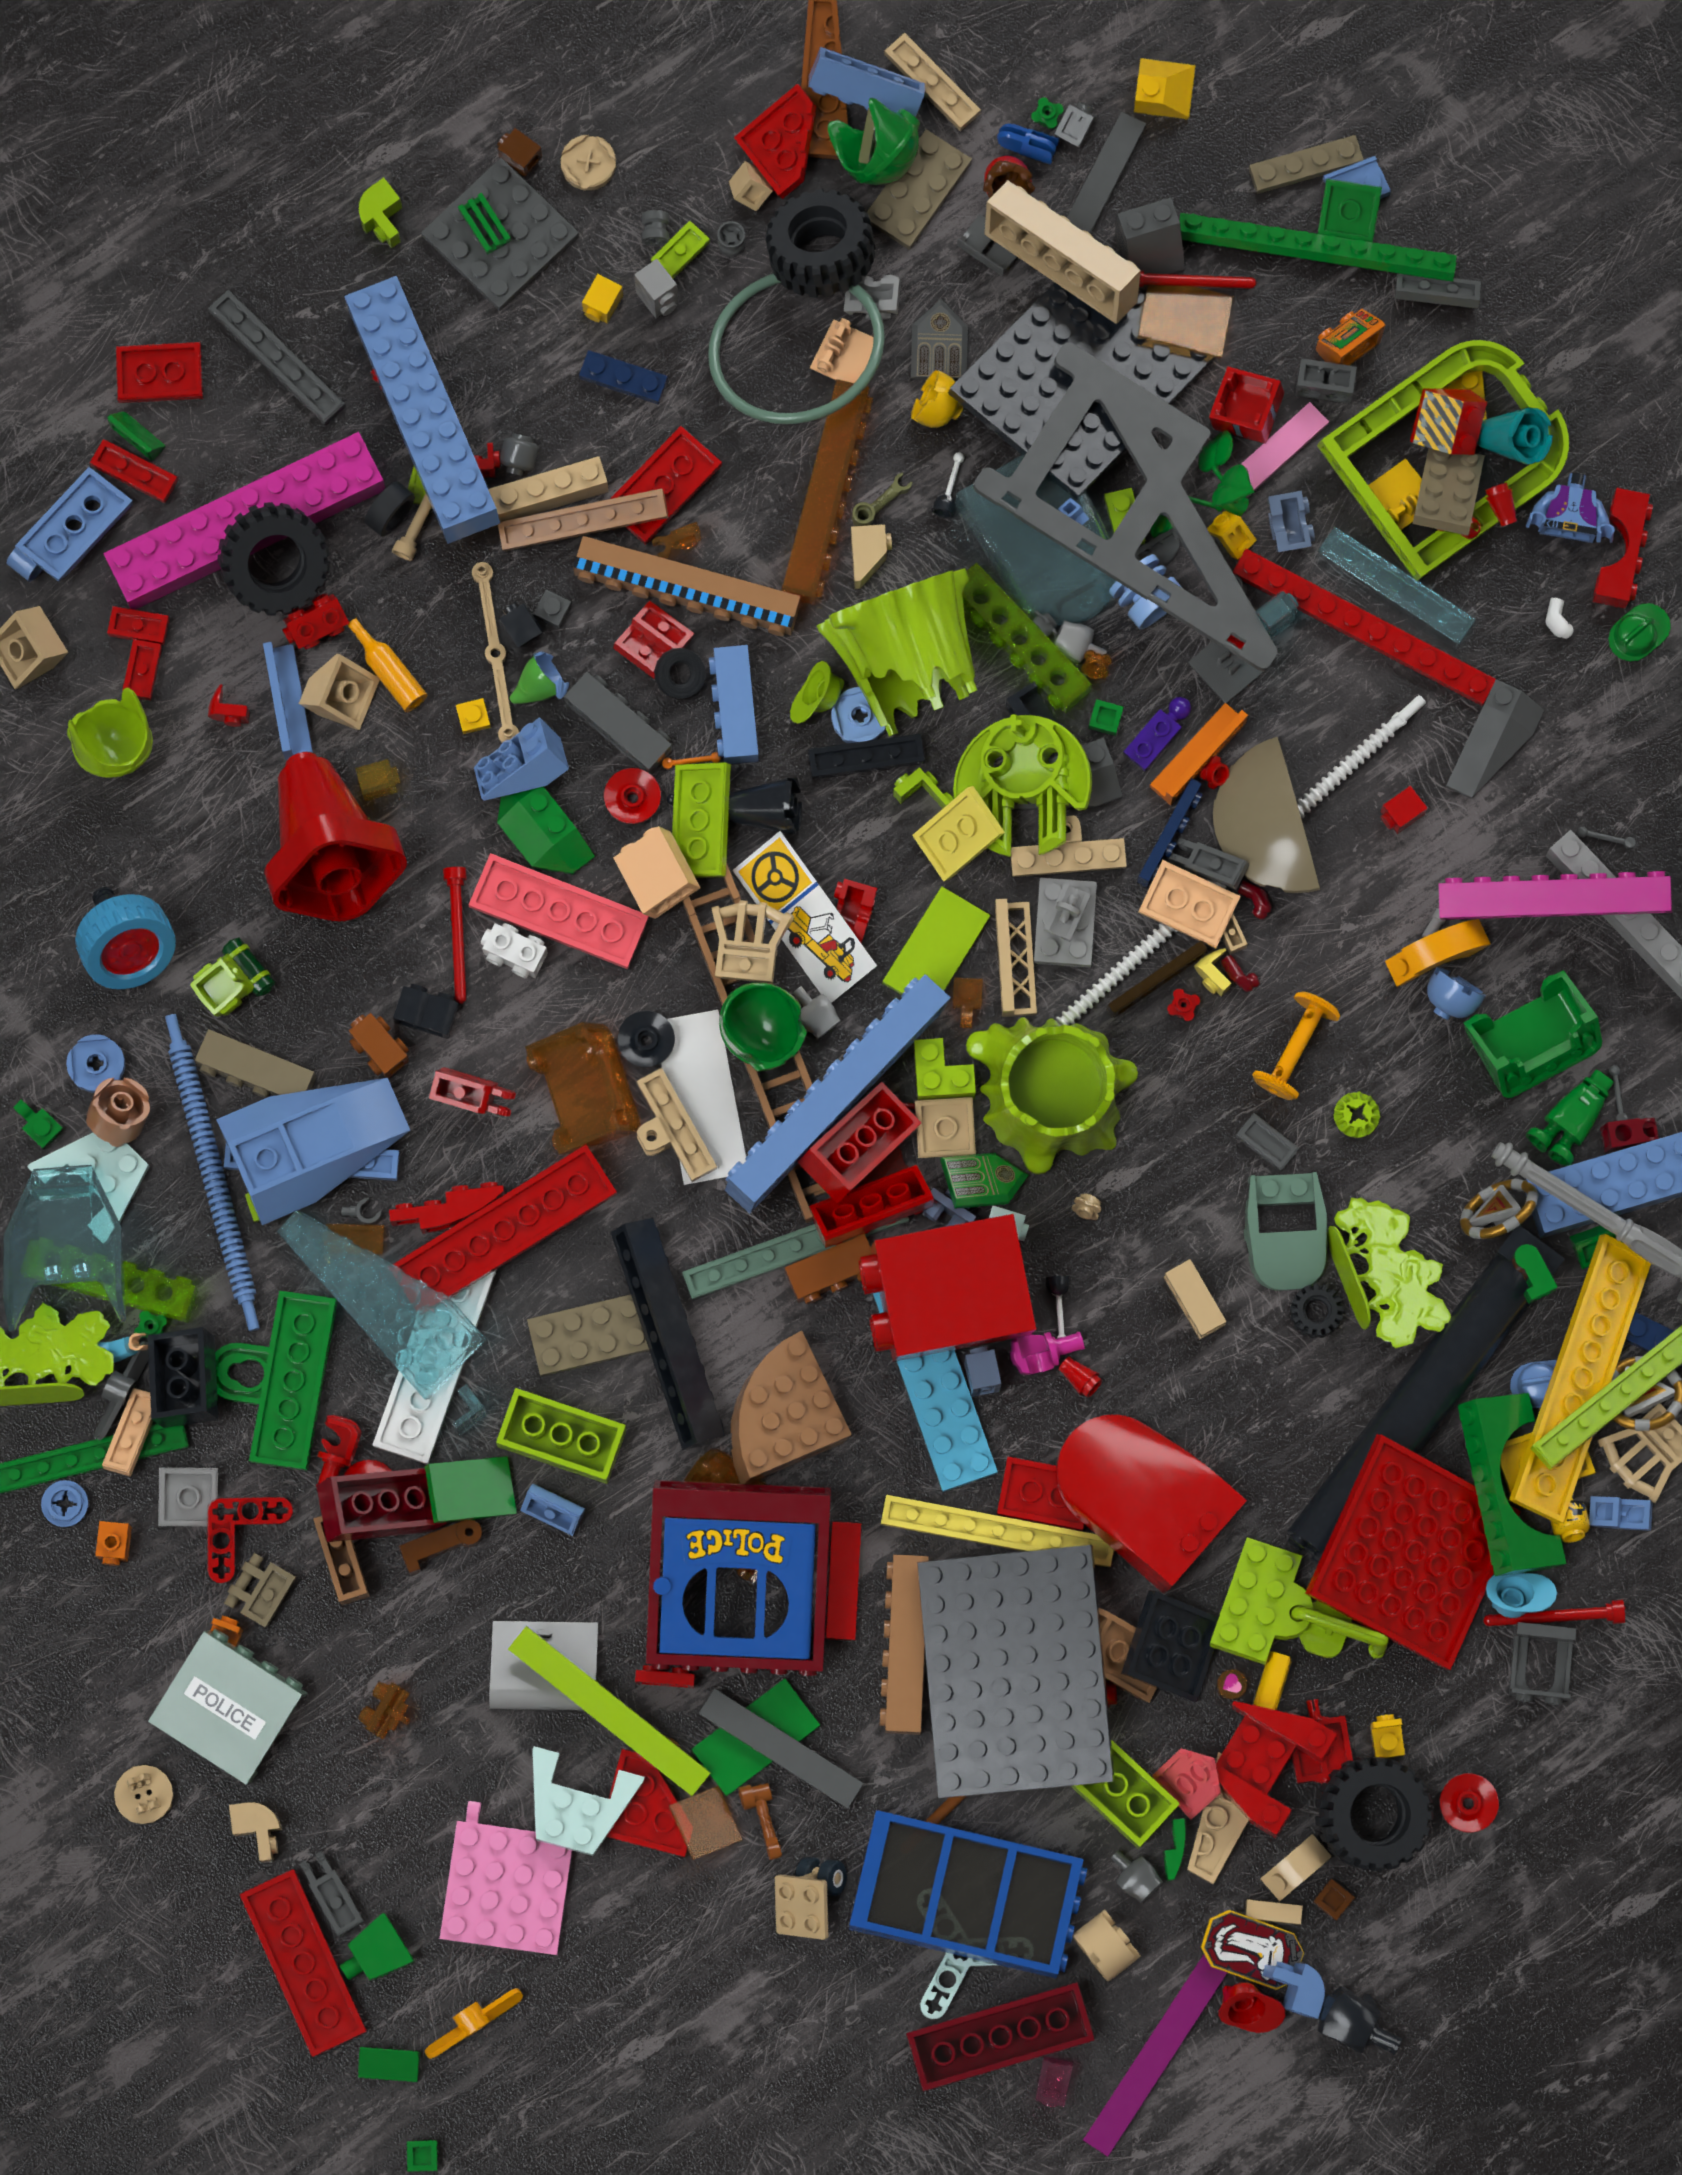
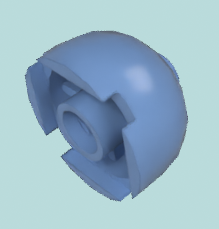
(1453, 995)

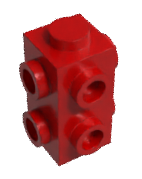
(310, 624)

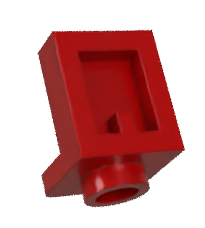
(488, 465)

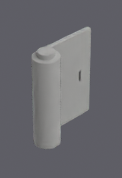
(518, 1685)

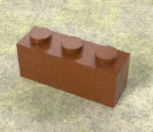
(827, 1270)

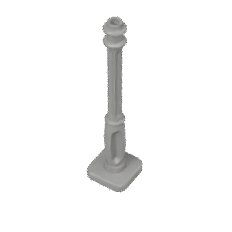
(1638, 1238)

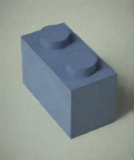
(982, 1372)

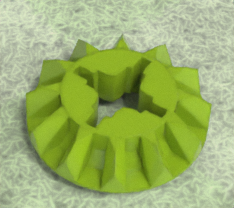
(1358, 1128)

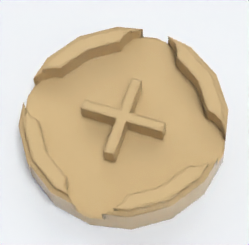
(588, 162)

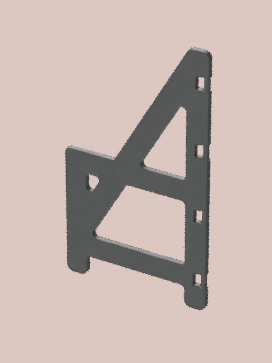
(1135, 415)

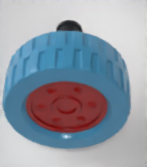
(124, 940)

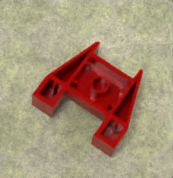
(1259, 1756)

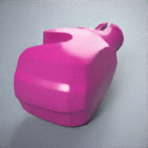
(1042, 1353)

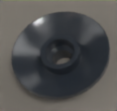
(646, 1025)

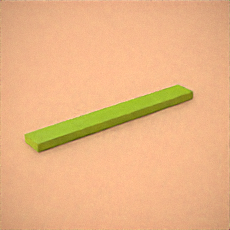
(1610, 1401)
(609, 1710)

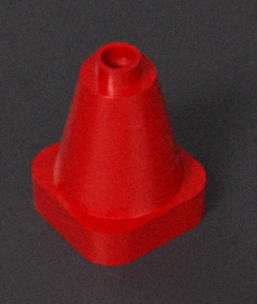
(330, 853)

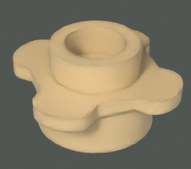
(1087, 1206)

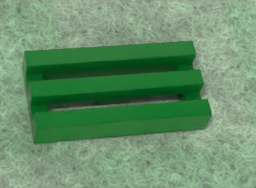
(472, 204)

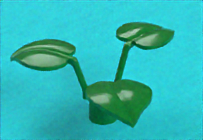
(1230, 492)

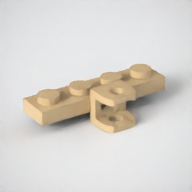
(1071, 856)
(672, 1127)

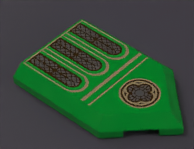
(981, 1179)

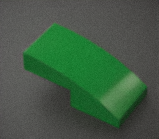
(1173, 1857)

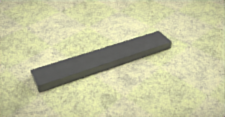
(1106, 172)
(276, 357)
(781, 1748)

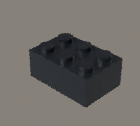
(183, 1377)

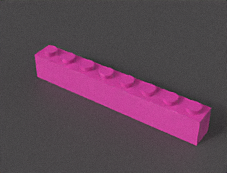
(1555, 897)

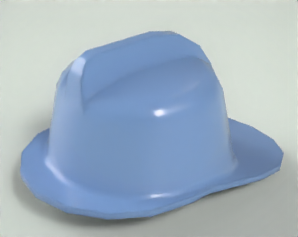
(1533, 1379)

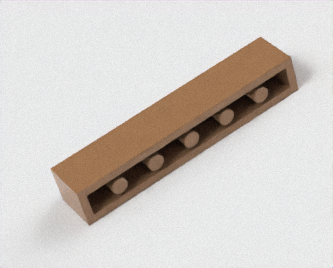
(905, 1650)

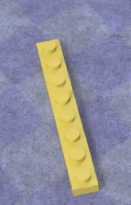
(988, 1528)

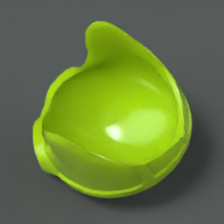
(111, 736)

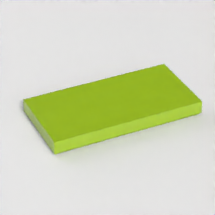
(702, 816)
(938, 942)

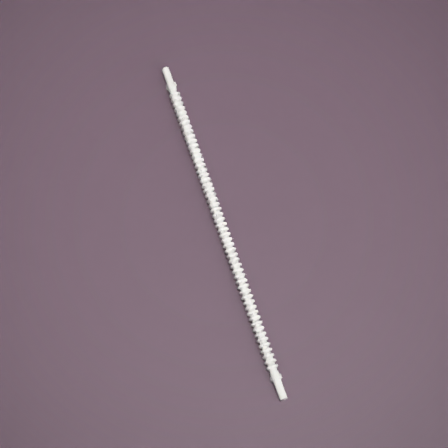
(1398, 720)

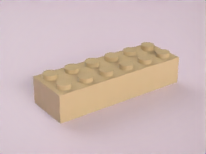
(1062, 251)

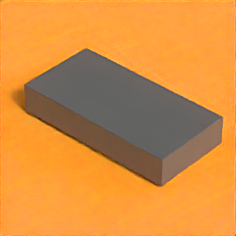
(1267, 1142)

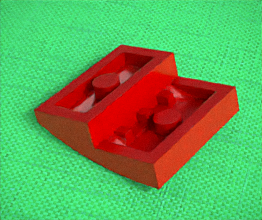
(651, 636)

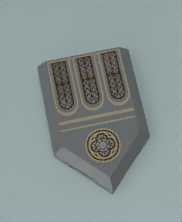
(939, 343)

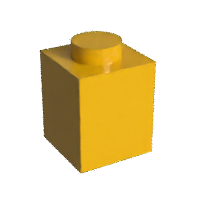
(602, 299)

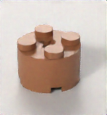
(118, 1111)

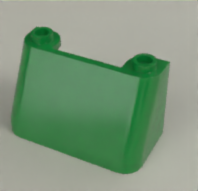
(1537, 1037)

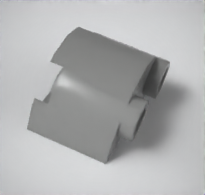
(883, 292)

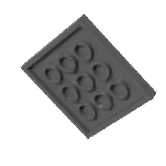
(532, 223)

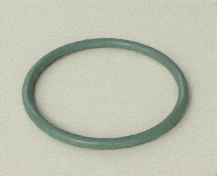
(804, 416)

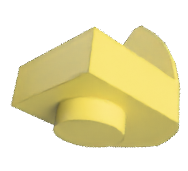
(1213, 978)

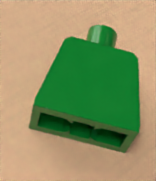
(377, 1951)

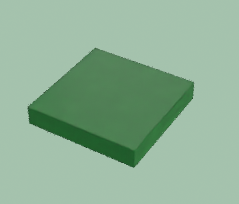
(1349, 210)

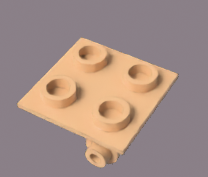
(843, 352)

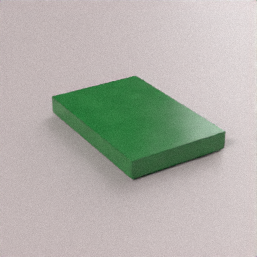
(470, 1489)

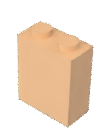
(656, 872)

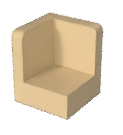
(750, 186)

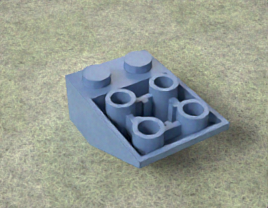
(522, 763)

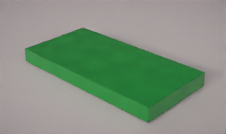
(735, 1762)

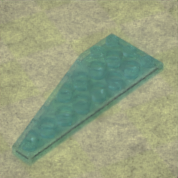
(402, 1315)

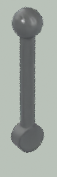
(1628, 843)
(1615, 1071)

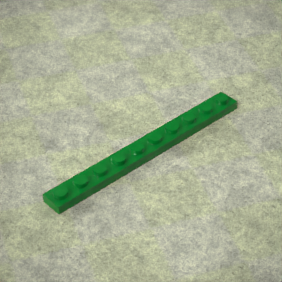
(1317, 247)

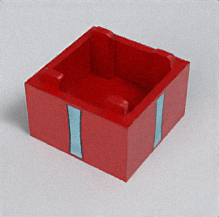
(1246, 404)

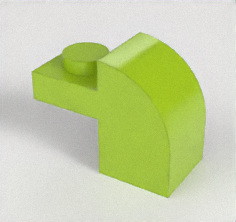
(376, 207)

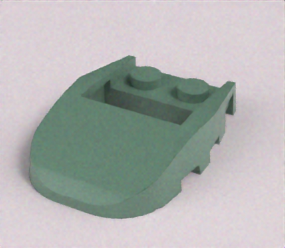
(1286, 1258)

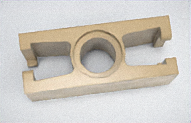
(1194, 1299)

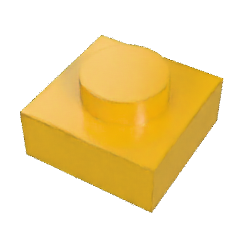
(473, 716)

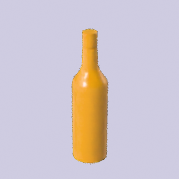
(389, 669)

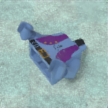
(1572, 513)

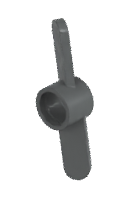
(119, 1389)

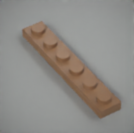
(583, 519)

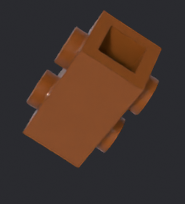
(372, 1038)

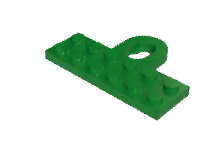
(291, 1380)

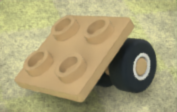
(803, 1897)

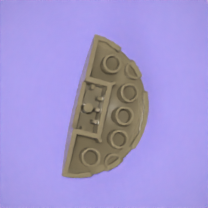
(1262, 823)

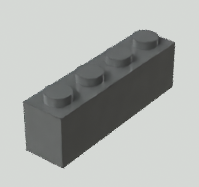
(618, 723)

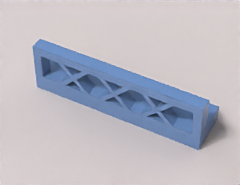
(286, 697)

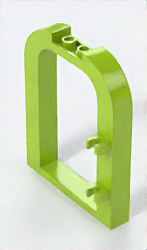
(1405, 398)

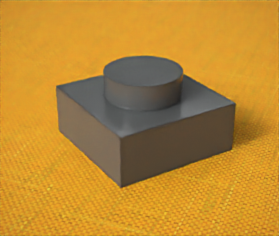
(552, 609)

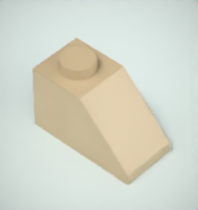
(868, 551)

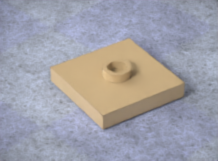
(945, 1127)

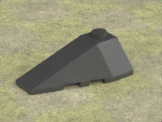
(1499, 732)
(1104, 777)

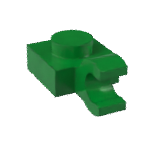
(40, 1126)

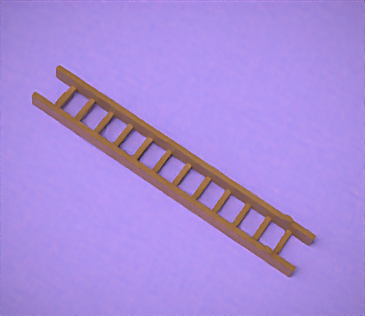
(719, 984)

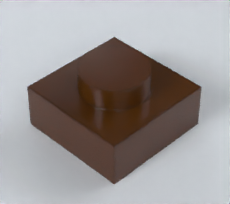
(1333, 1899)

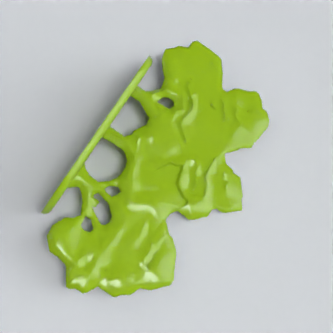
(1395, 1275)
(49, 1347)

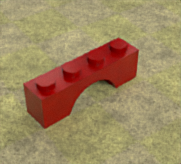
(1627, 515)

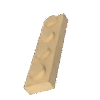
(938, 86)

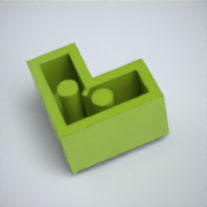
(937, 1080)

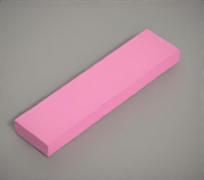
(1284, 444)

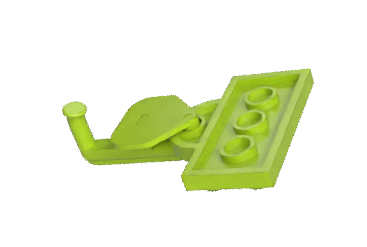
(1261, 1605)

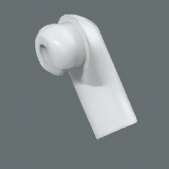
(1556, 621)

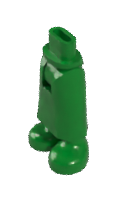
(1573, 1115)

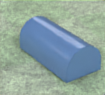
(552, 1509)

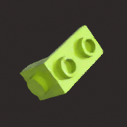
(908, 784)

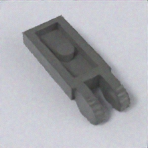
(1211, 863)
(333, 1897)

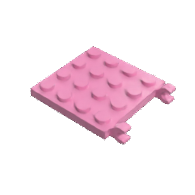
(504, 1887)

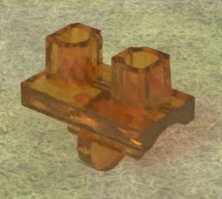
(389, 1711)

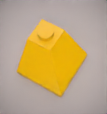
(1164, 88)

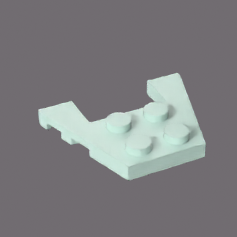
(117, 1168)
(575, 1817)

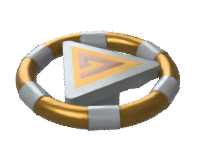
(1498, 1208)
(1654, 1396)

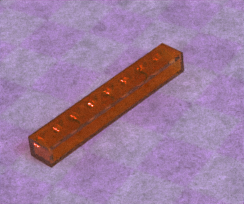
(825, 495)

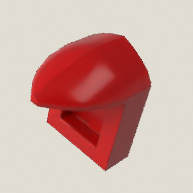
(230, 714)

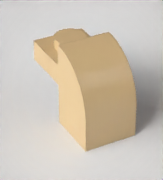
(258, 1820)
(1296, 1867)

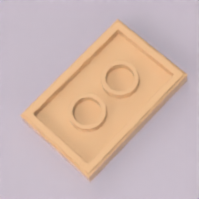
(1189, 904)

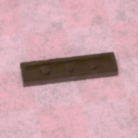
(1156, 979)

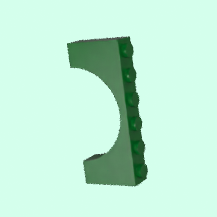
(1511, 1542)

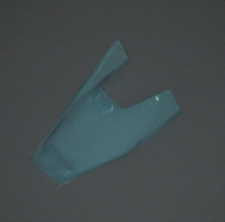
(60, 1236)

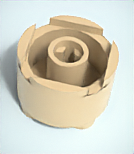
(1106, 1945)

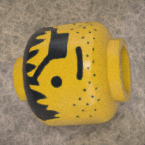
(1575, 1523)

